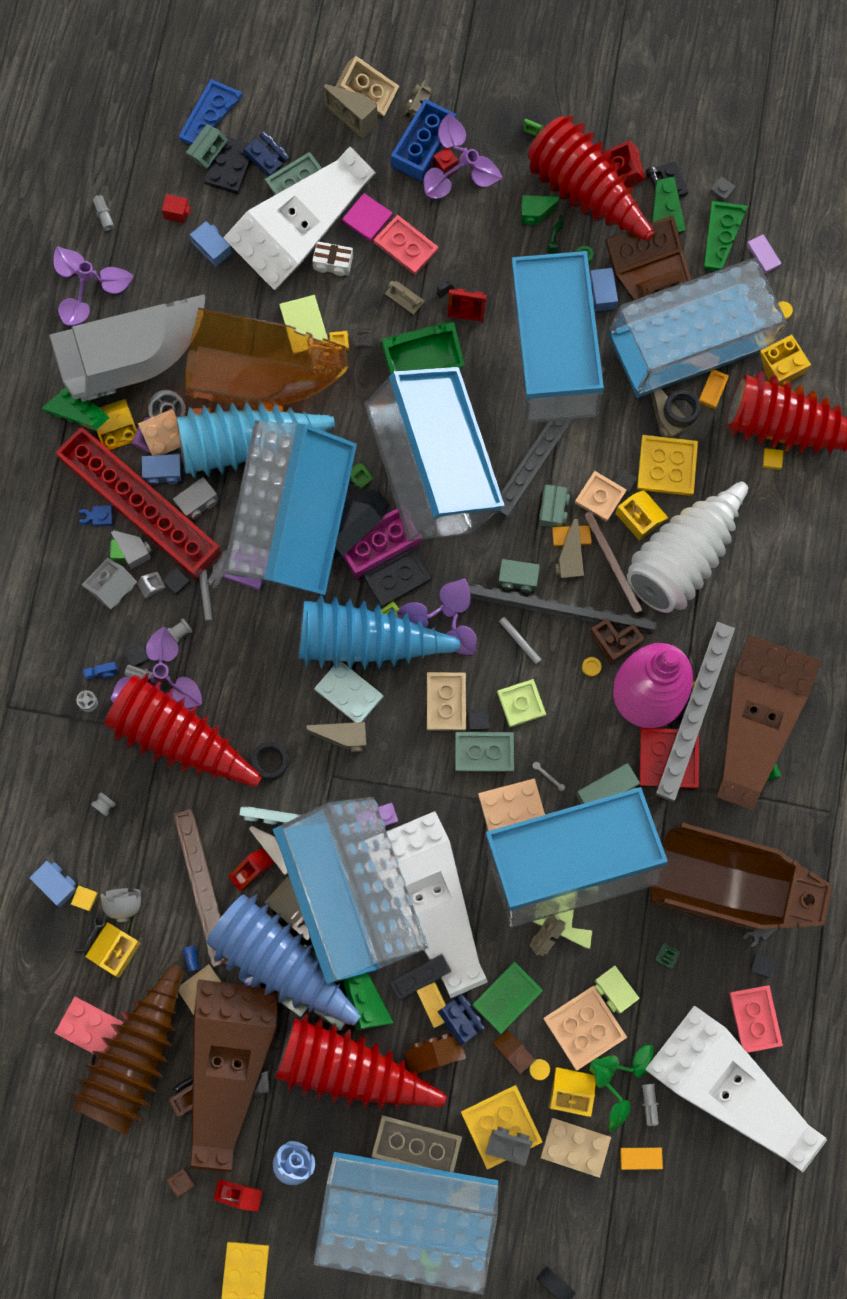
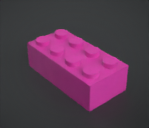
(379, 545)

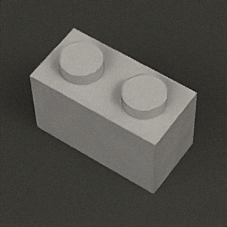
(196, 499)

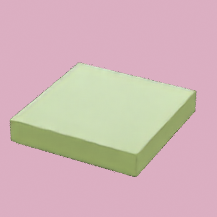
(521, 703)

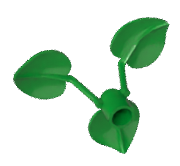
(604, 1070)

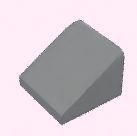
(151, 584)

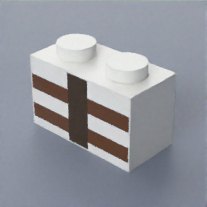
(332, 258)

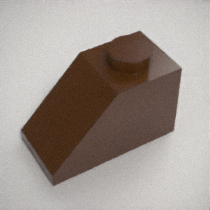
(513, 1052)

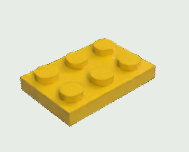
(245, 1271)

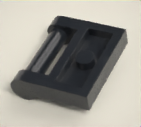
(667, 171)

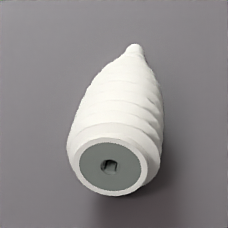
(685, 551)

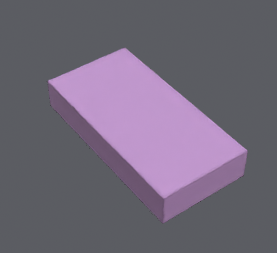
(764, 253)

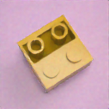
(784, 360)
(119, 427)
(641, 514)
(113, 950)
(572, 1092)

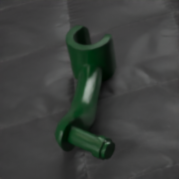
(552, 247)

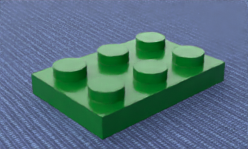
(507, 997)

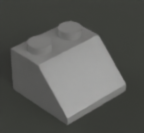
(109, 583)

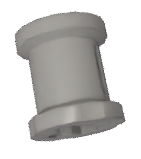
(180, 630)

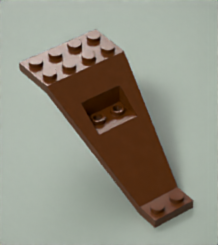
(650, 264)
(232, 1027)

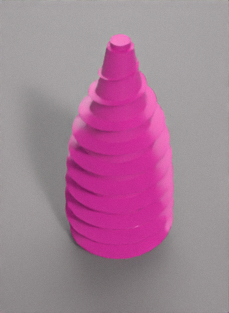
(653, 685)

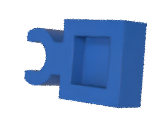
(99, 516)
(105, 670)

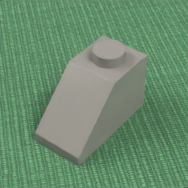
(132, 548)

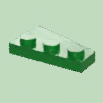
(667, 202)

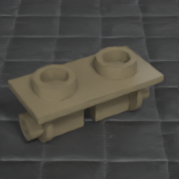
(419, 93)
(404, 297)
(541, 942)

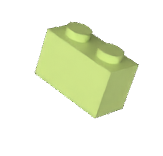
(616, 990)

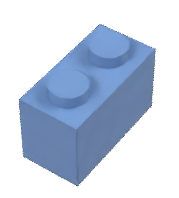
(210, 243)
(603, 289)
(162, 469)
(54, 883)

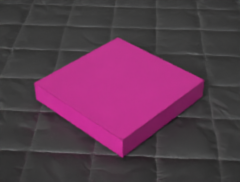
(367, 217)

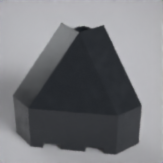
(360, 514)

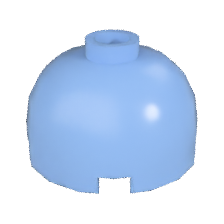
(293, 1163)

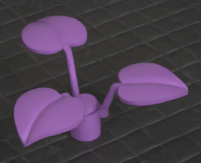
(484, 170)
(69, 262)
(455, 599)
(164, 647)

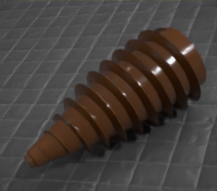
(131, 1059)

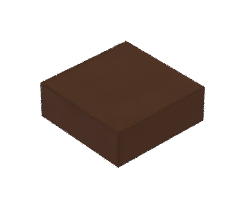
(180, 1182)

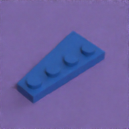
(210, 109)

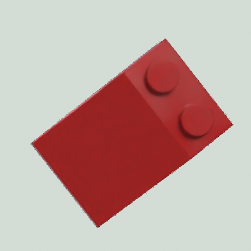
(630, 163)
(467, 305)

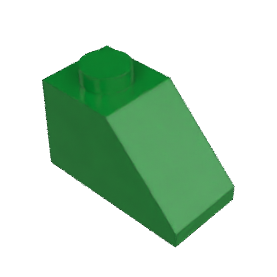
(537, 208)

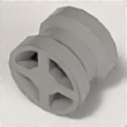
(84, 698)
(103, 804)

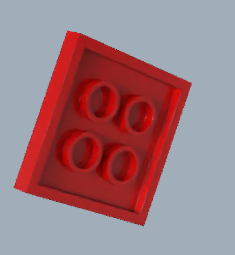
(654, 754)

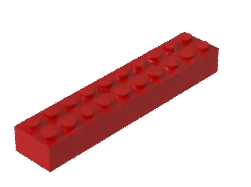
(138, 502)

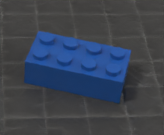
(420, 141)

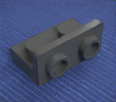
(508, 1146)

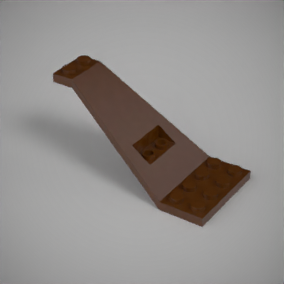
(775, 683)

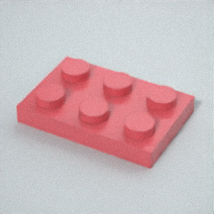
(406, 245)
(755, 1019)
(86, 1025)

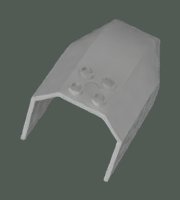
(124, 347)

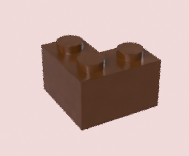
(615, 645)
(434, 1053)

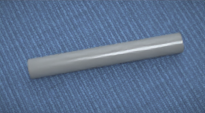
(205, 596)
(519, 639)

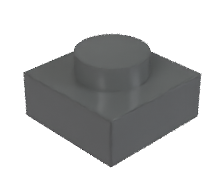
(722, 189)

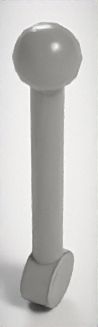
(536, 766)

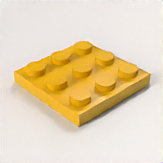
(667, 465)
(500, 1110)

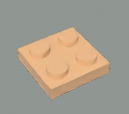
(161, 433)
(600, 496)

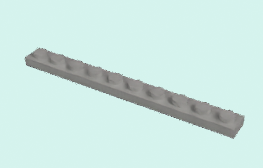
(695, 712)

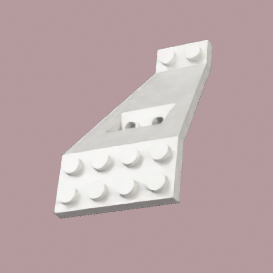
(276, 240)
(427, 867)
(702, 1066)

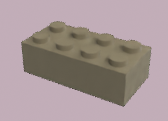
(416, 1145)

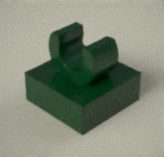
(667, 956)

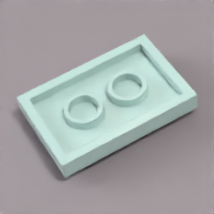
(349, 692)
(269, 816)

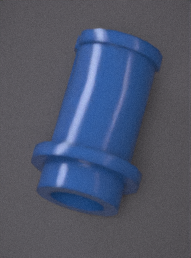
(191, 958)

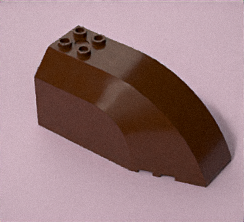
(737, 882)

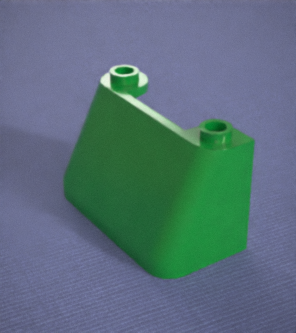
(423, 349)

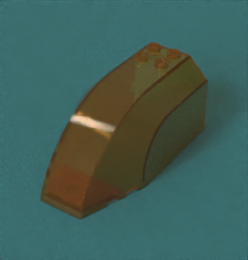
(258, 361)

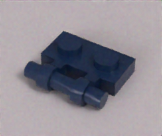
(262, 157)
(457, 1021)

